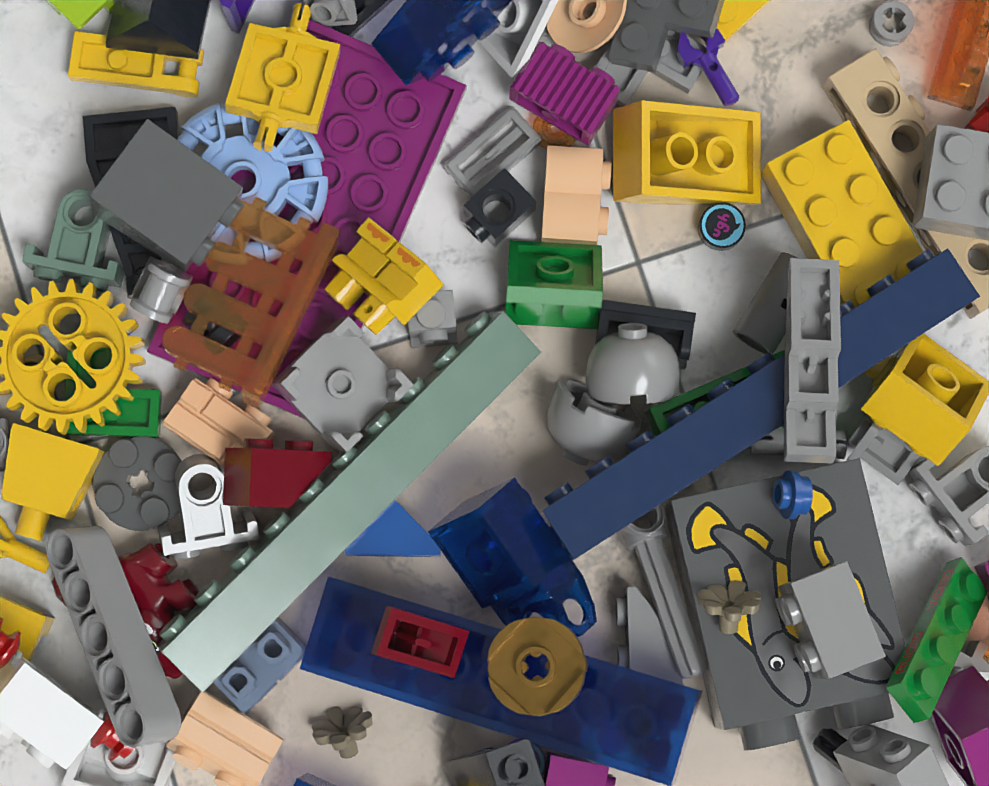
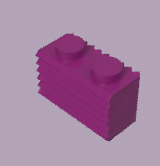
(565, 92)

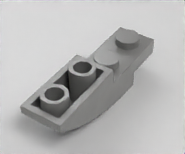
(644, 636)

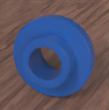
(792, 494)

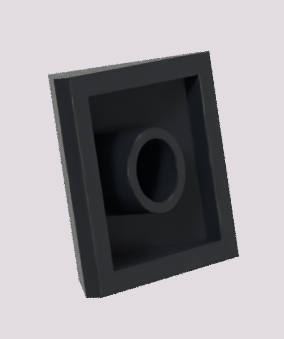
(159, 26)

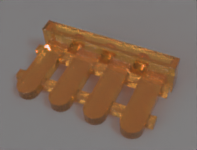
(962, 55)
(253, 323)

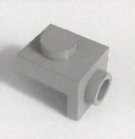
(882, 451)

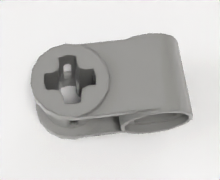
(159, 290)

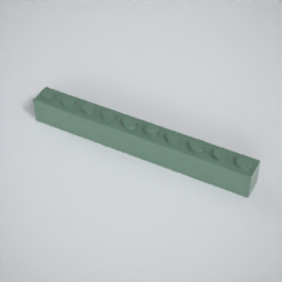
(347, 499)

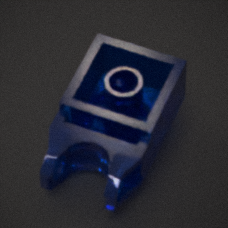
(435, 34)
(512, 558)

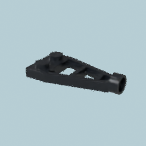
(104, 142)

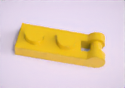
(130, 69)

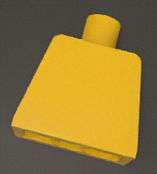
(46, 477)

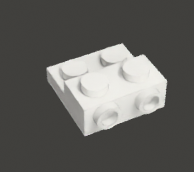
(143, 767)

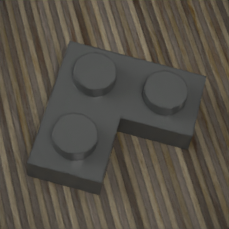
(647, 23)

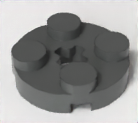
(116, 496)

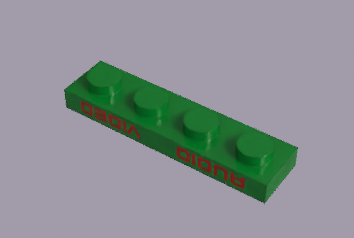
(937, 640)

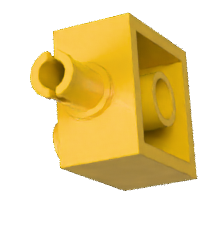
(926, 397)

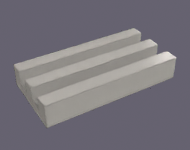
(523, 127)

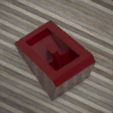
(420, 641)

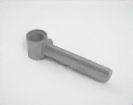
(665, 591)

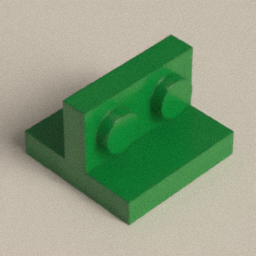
(554, 284)

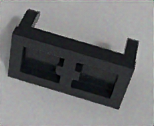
(670, 324)

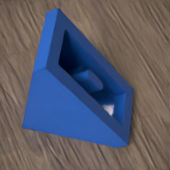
(394, 535)

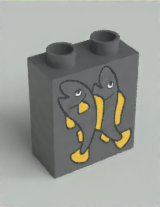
(742, 537)

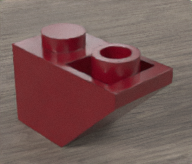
(268, 475)

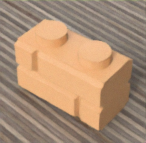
(213, 422)
(223, 742)

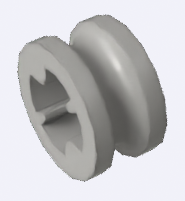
(877, 21)

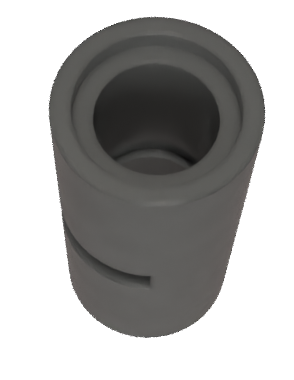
(765, 317)

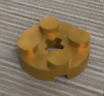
(508, 666)

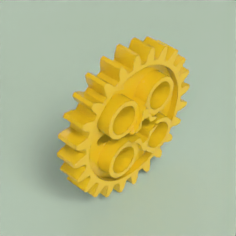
(98, 329)

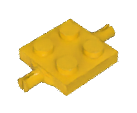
(282, 78)

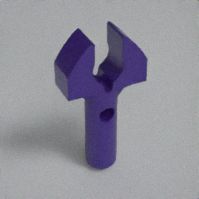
(710, 65)

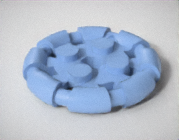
(270, 168)

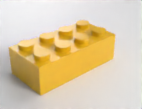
(842, 210)

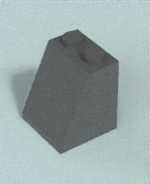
(166, 197)

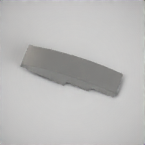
(811, 360)

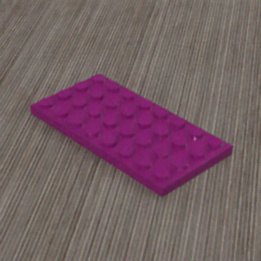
(377, 159)

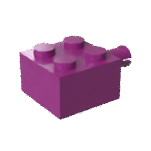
(963, 725)

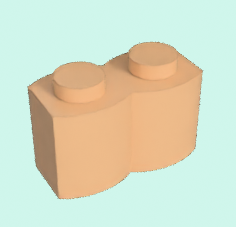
(574, 194)

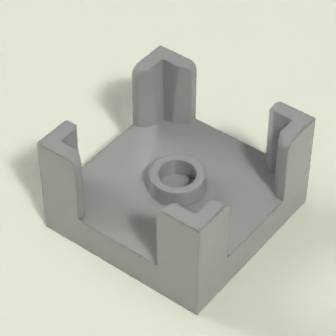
(340, 384)

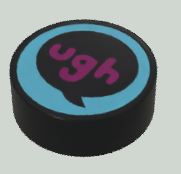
(721, 226)

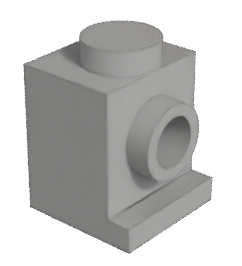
(434, 322)

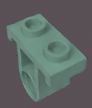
(75, 249)

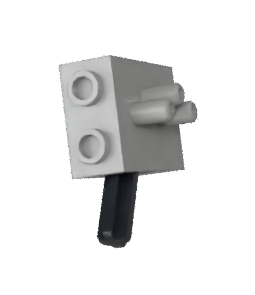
(880, 758)

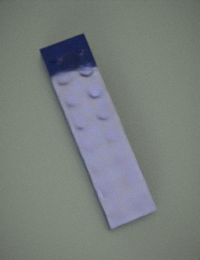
(615, 721)

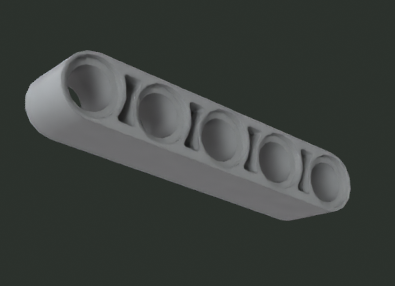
(113, 636)

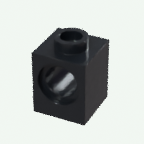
(503, 189)

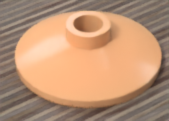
(578, 30)

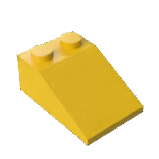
(686, 154)

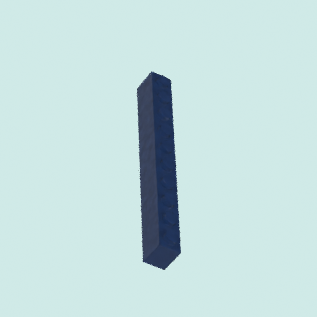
(751, 409)

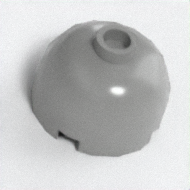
(632, 365)
(588, 426)

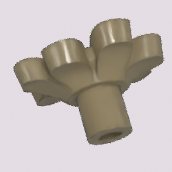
(729, 603)
(342, 729)

